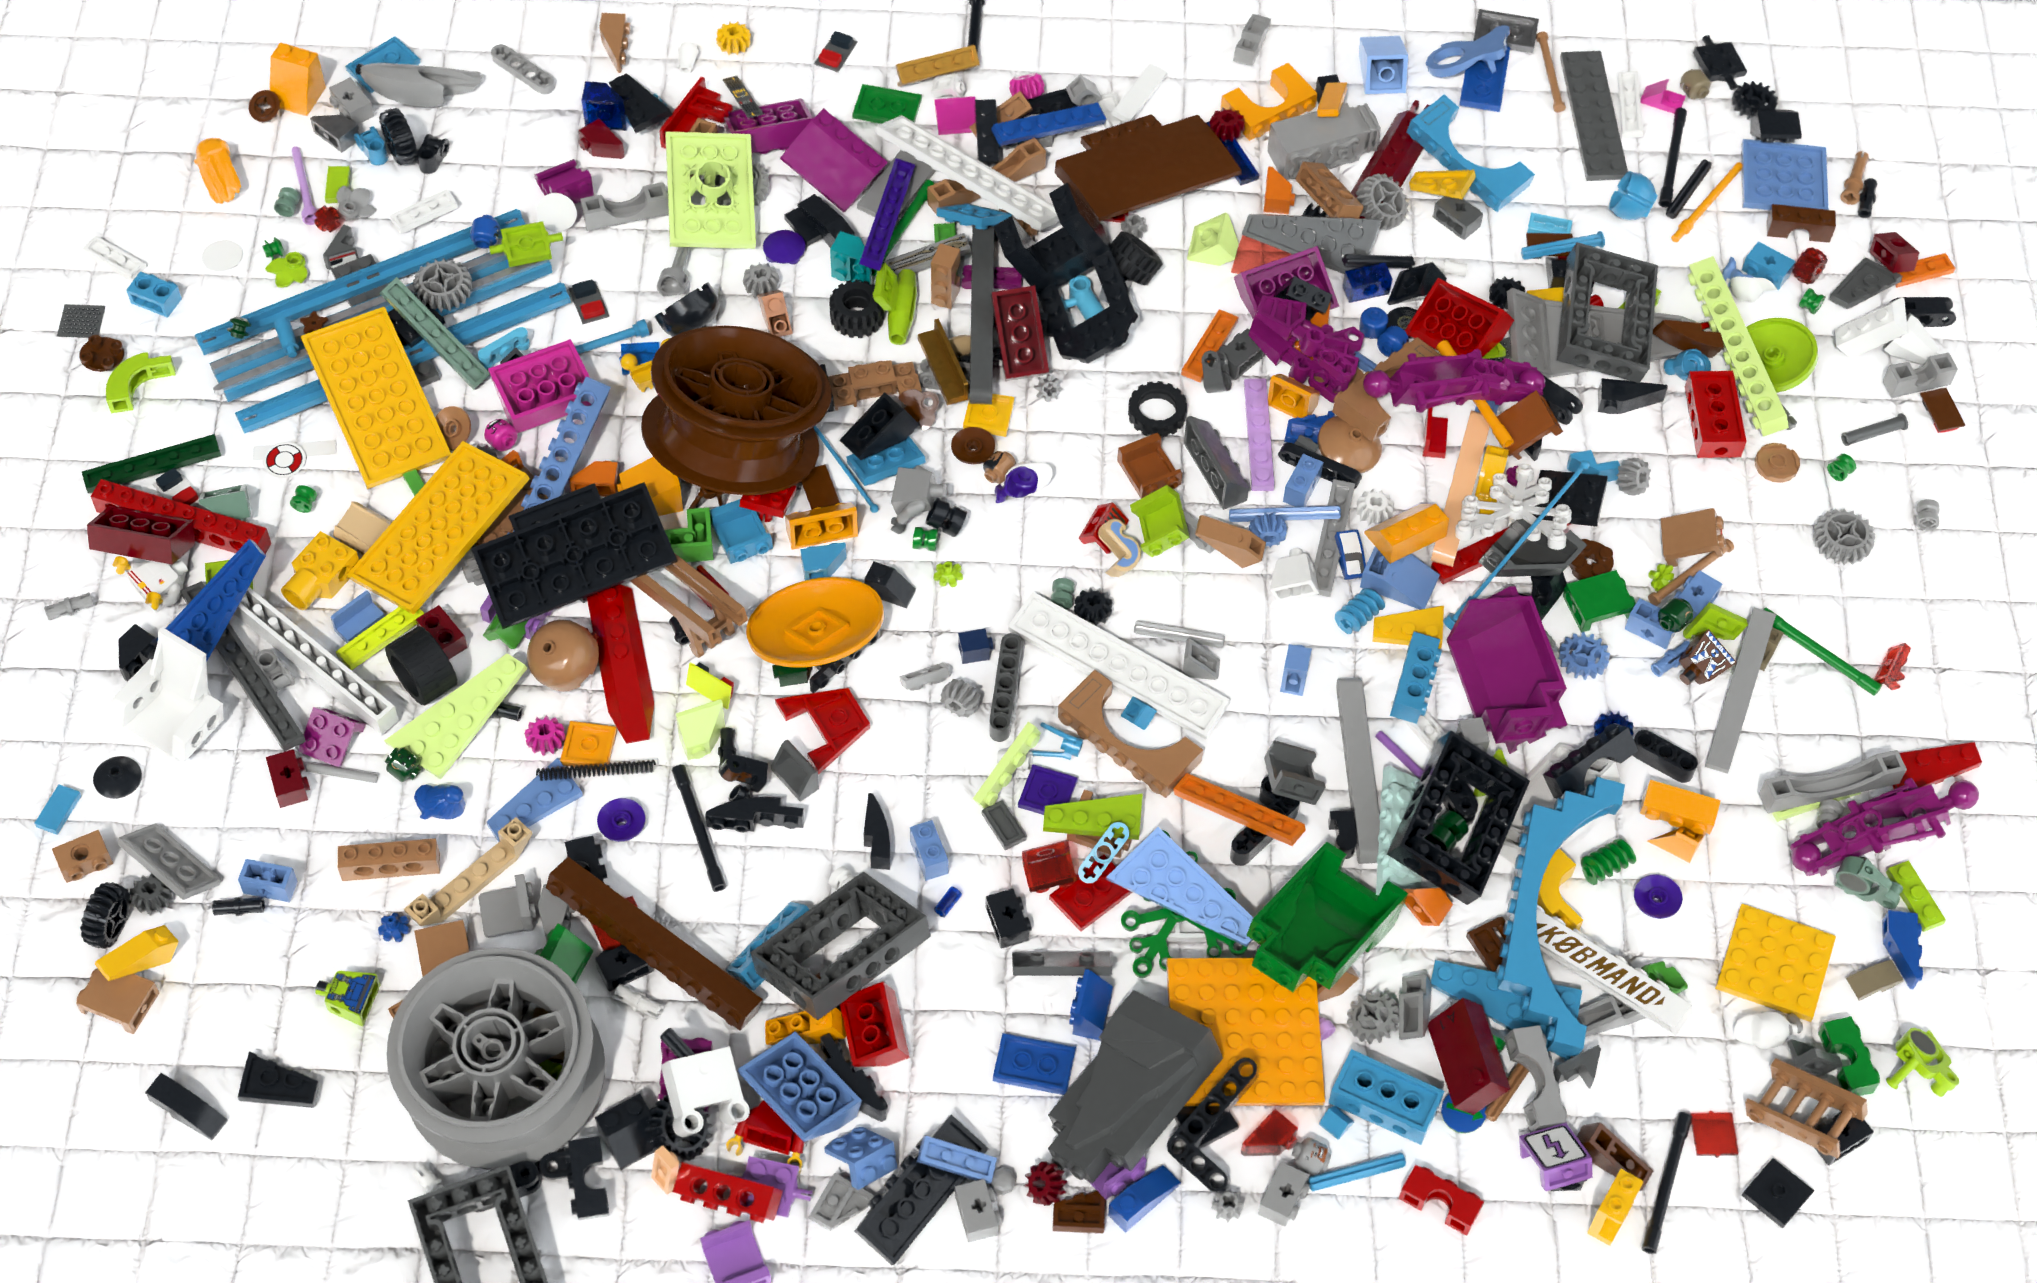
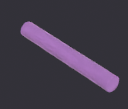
(1399, 754)

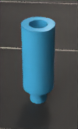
(286, 336)

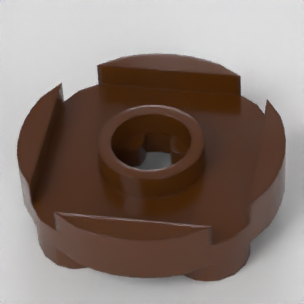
(1599, 553)

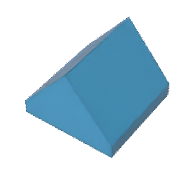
(1336, 1122)

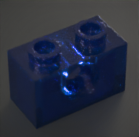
(1367, 282)

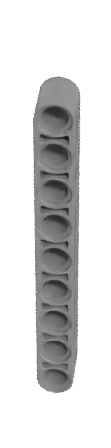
(1359, 767)

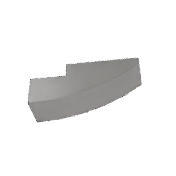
(1251, 39)
(1414, 1006)
(1607, 1015)

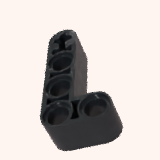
(1256, 844)

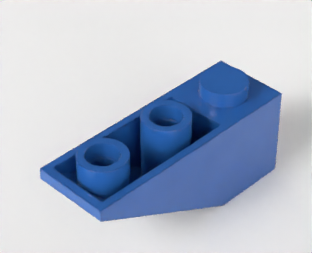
(1901, 940)

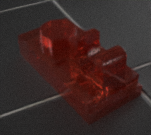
(1890, 668)

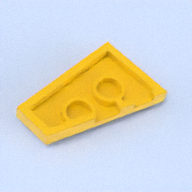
(1444, 183)
(1400, 627)

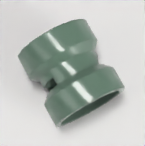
(286, 201)
(1062, 592)

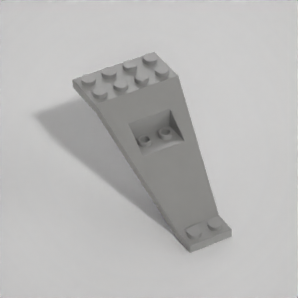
(1537, 329)

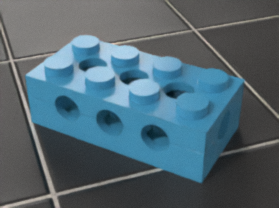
(1389, 1112)

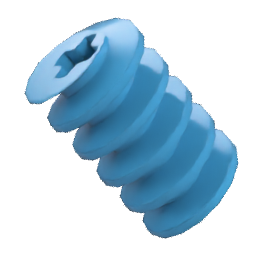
(1359, 611)

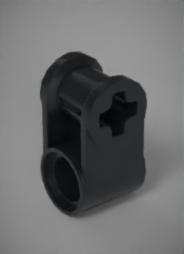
(432, 153)

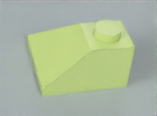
(1213, 241)
(700, 728)

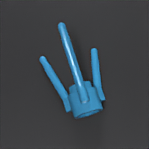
(1070, 745)

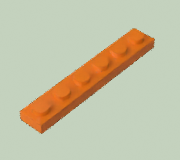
(1239, 809)

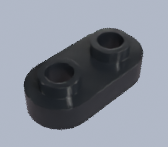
(562, 1169)

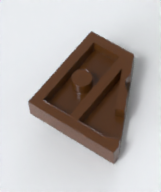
(1080, 1214)

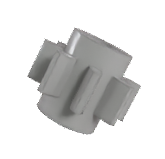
(1134, 225)
(1051, 393)
(472, 572)
(1226, 1199)

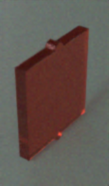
(1714, 1134)

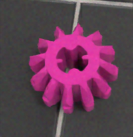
(1029, 85)
(545, 735)

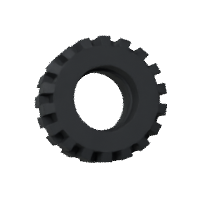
(1135, 258)
(855, 322)

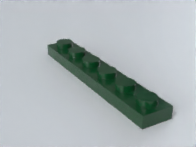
(153, 462)

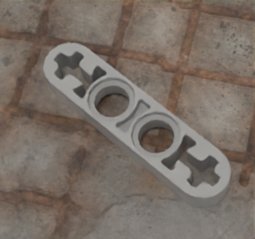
(520, 71)

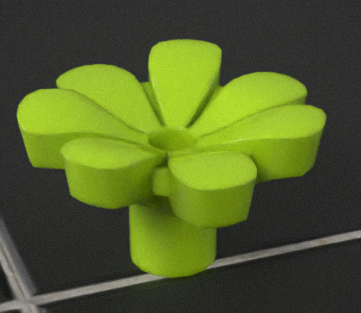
(948, 573)
(1661, 576)

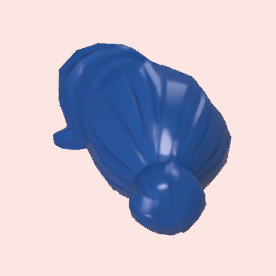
(440, 801)

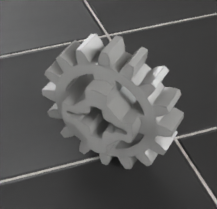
(1365, 1026)

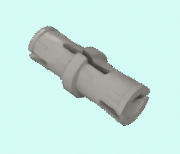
(68, 606)

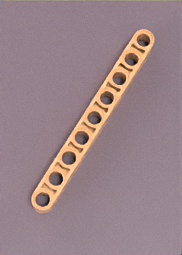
(1462, 485)

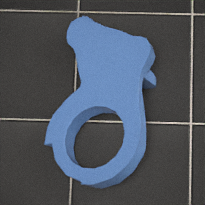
(1487, 49)

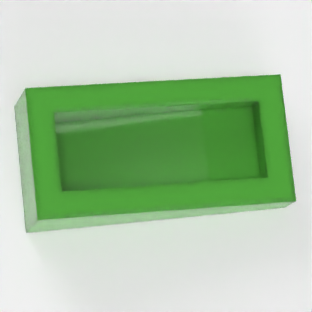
(413, 481)

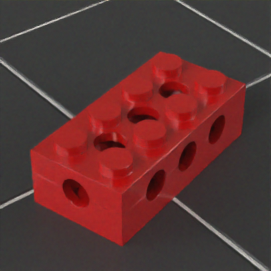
(1716, 429)

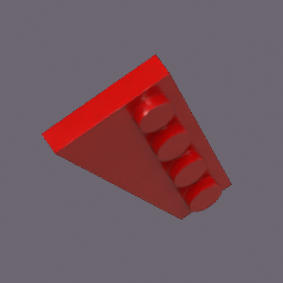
(1939, 763)

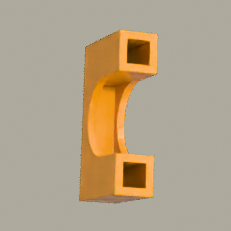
(1290, 85)

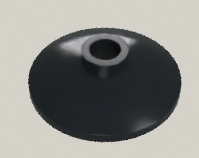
(117, 785)

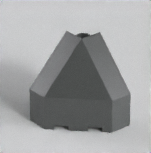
(1532, 557)

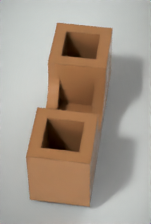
(944, 282)

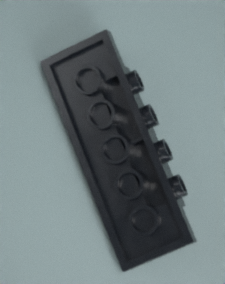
(913, 1196)

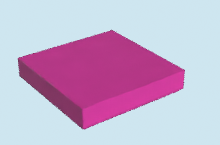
(954, 115)

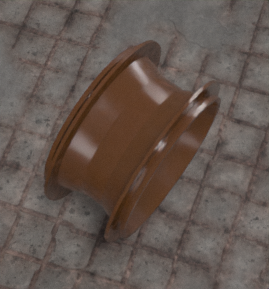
(735, 410)

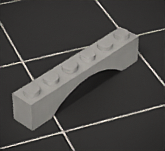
(1795, 791)

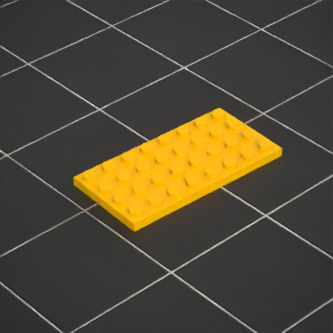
(376, 397)
(438, 527)

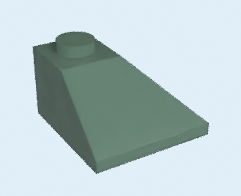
(228, 502)

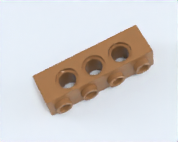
(1328, 191)
(388, 859)

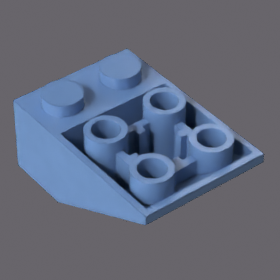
(1403, 580)

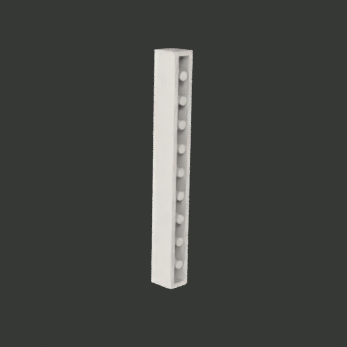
(317, 662)

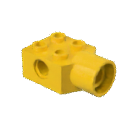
(319, 571)

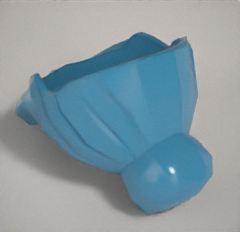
(1685, 362)

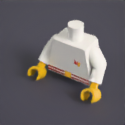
(153, 580)

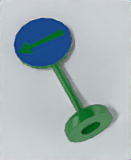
(1462, 1121)

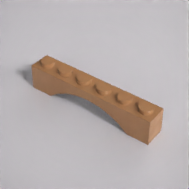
(1020, 163)

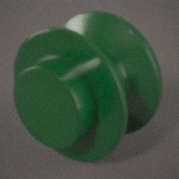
(239, 326)

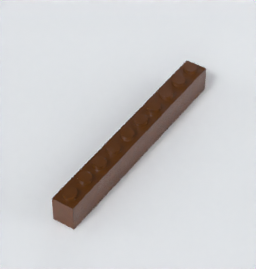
(654, 943)

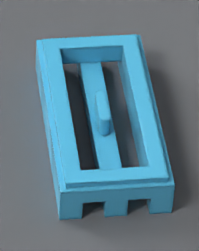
(1536, 227)

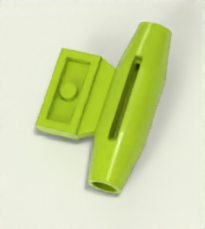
(899, 298)

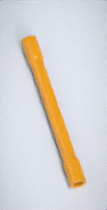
(1498, 429)

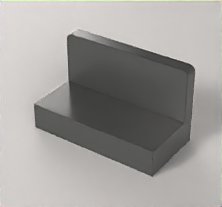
(1812, 1059)

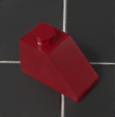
(600, 141)

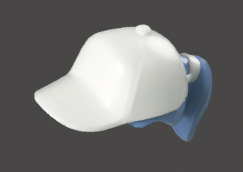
(1745, 286)

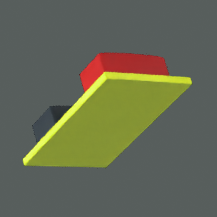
(708, 685)

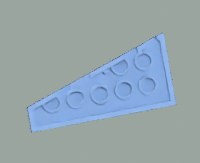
(1175, 881)

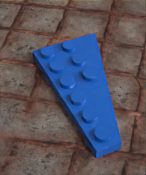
(212, 608)

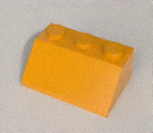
(821, 525)
(1409, 531)
(1679, 807)

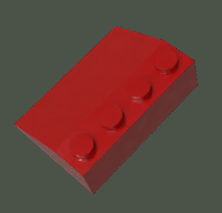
(1460, 319)

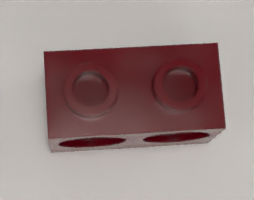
(444, 631)

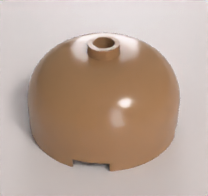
(562, 655)

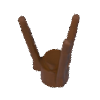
(708, 494)

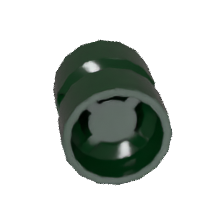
(1448, 830)

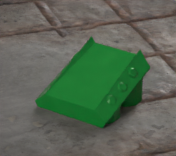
(566, 952)

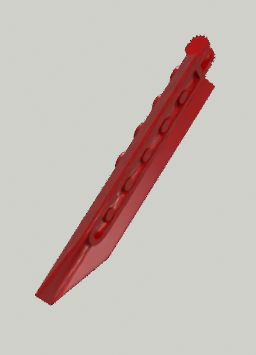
(623, 662)

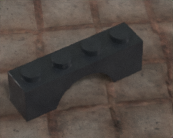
(1569, 774)

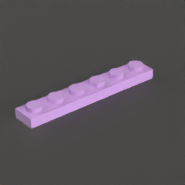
(1258, 435)

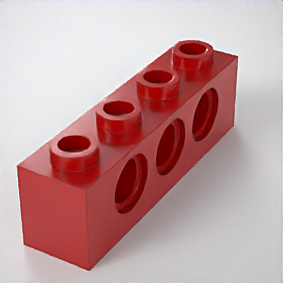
(692, 1177)

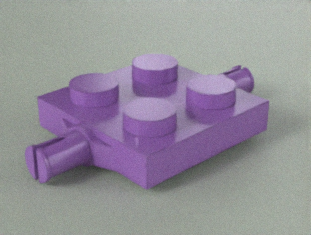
(777, 1175)

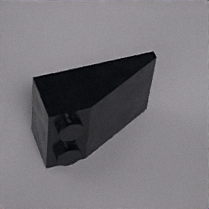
(879, 428)

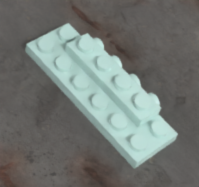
(1395, 797)

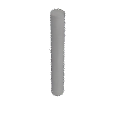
(342, 772)

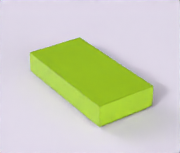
(336, 178)

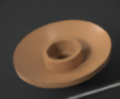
(452, 418)

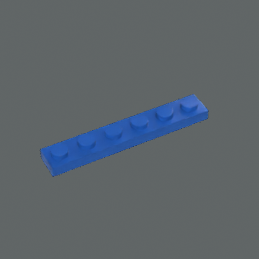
(1048, 124)

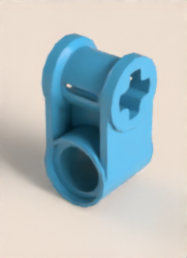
(372, 146)

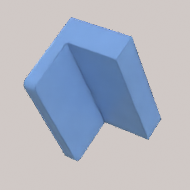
(356, 617)

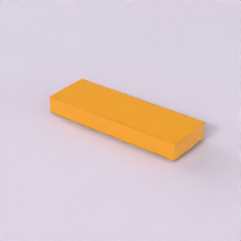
(1332, 99)

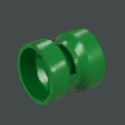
(930, 540)

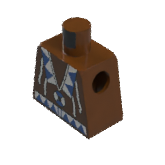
(1704, 659)

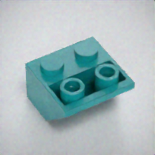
(845, 259)

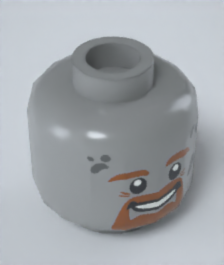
(1311, 1156)

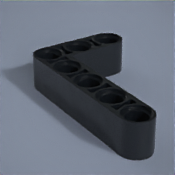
(1209, 1123)

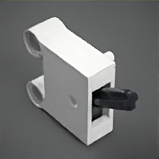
(700, 1082)

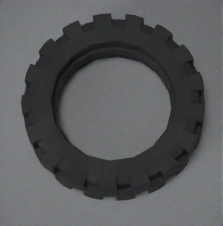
(1157, 391)

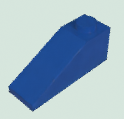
(1142, 1197)

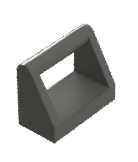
(795, 771)

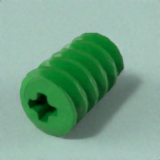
(1607, 860)

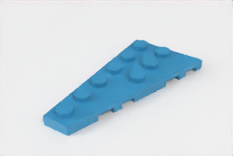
(1499, 1005)

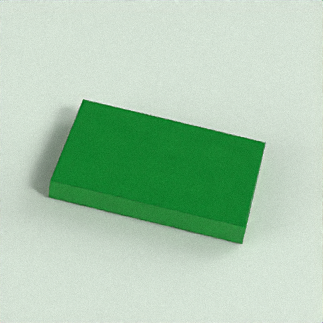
(884, 104)

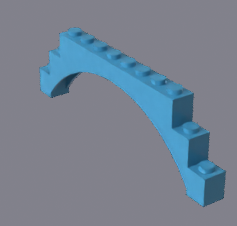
(1522, 962)

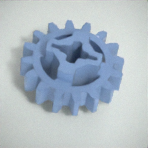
(1584, 656)

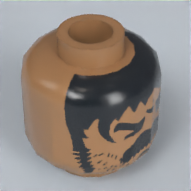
(997, 466)

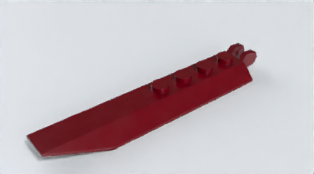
(1396, 151)

